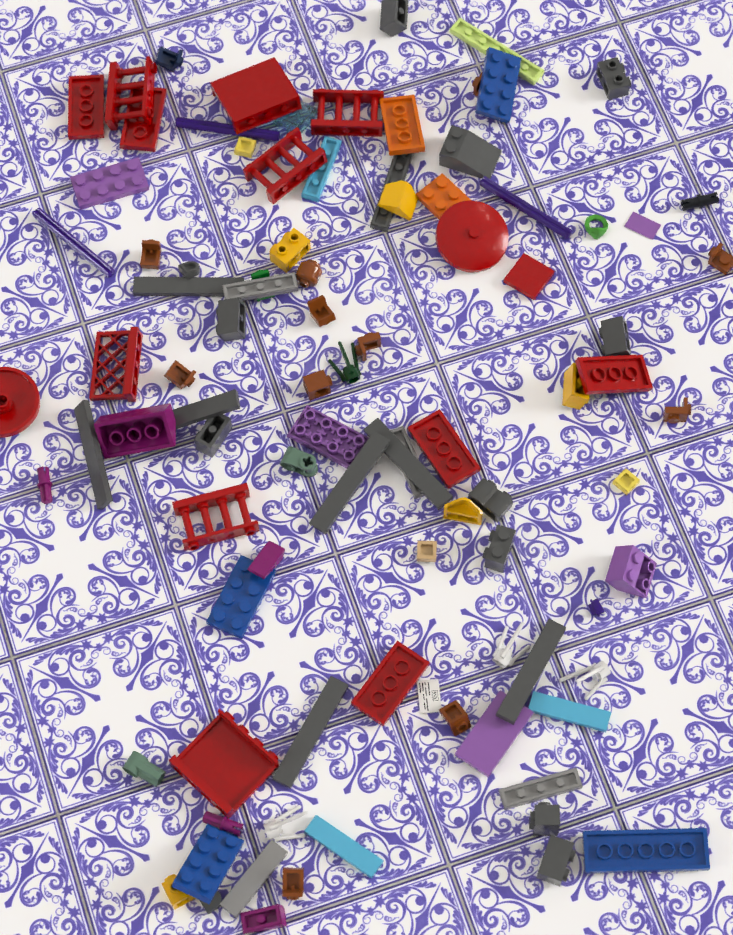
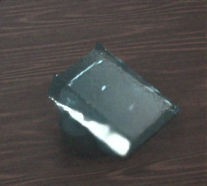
(299, 118)

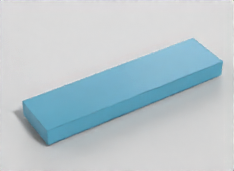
(317, 181)
(569, 711)
(344, 846)

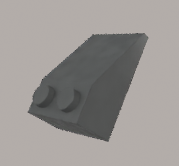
(468, 153)

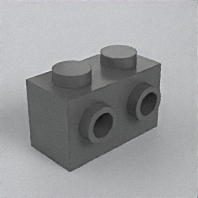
(393, 16)
(613, 78)
(231, 319)
(615, 337)
(213, 434)
(499, 549)
(545, 819)
(555, 861)

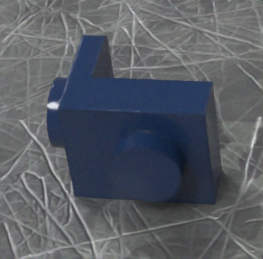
(169, 59)

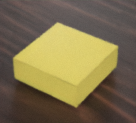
(245, 147)
(626, 481)

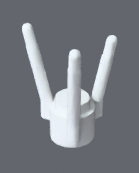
(502, 656)
(597, 671)
(274, 827)

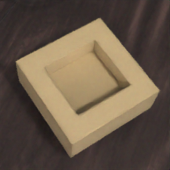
(426, 551)

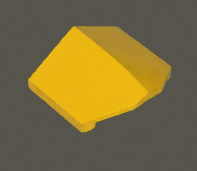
(399, 199)
(463, 511)

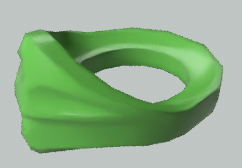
(596, 232)

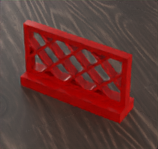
(131, 363)

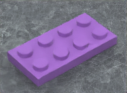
(109, 183)

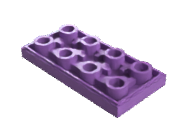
(327, 436)
(491, 737)

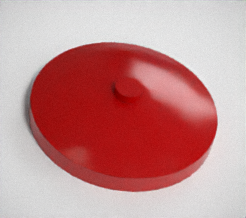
(471, 236)
(17, 401)

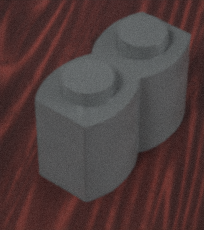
(491, 500)

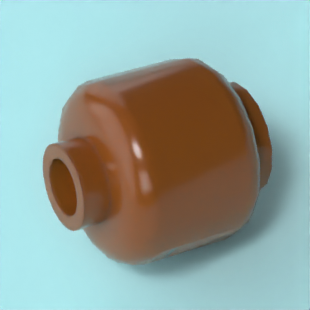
(308, 273)

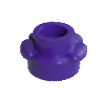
(596, 607)

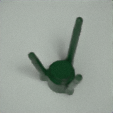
(350, 373)

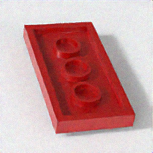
(86, 107)
(135, 131)
(613, 374)
(444, 449)
(390, 683)

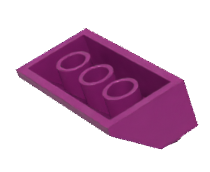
(136, 431)

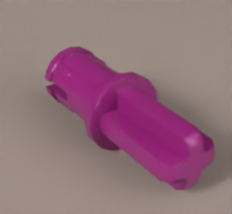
(44, 485)
(222, 823)

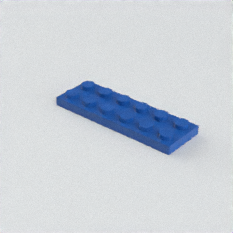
(646, 850)

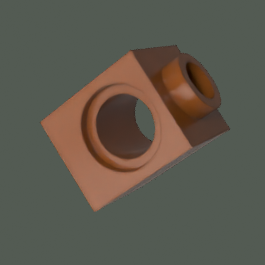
(317, 384)

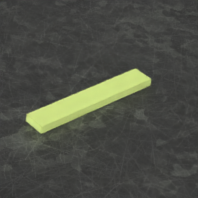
(482, 41)

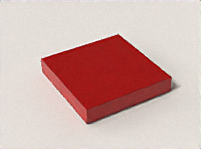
(529, 276)

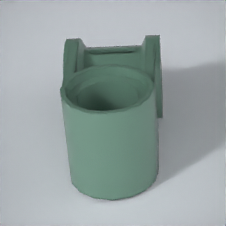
(297, 460)

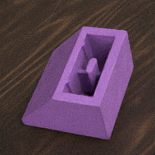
(631, 571)

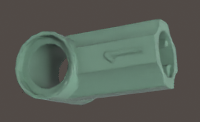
(139, 766)

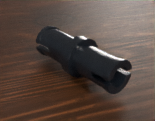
(699, 201)

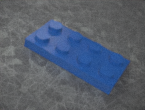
(498, 85)
(239, 599)
(208, 864)

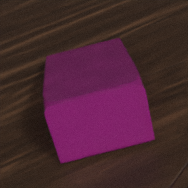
(267, 559)
(263, 919)

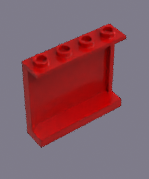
(256, 95)
(225, 764)

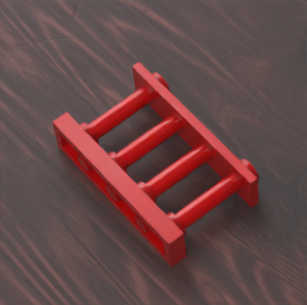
(115, 88)
(347, 127)
(292, 178)
(203, 503)

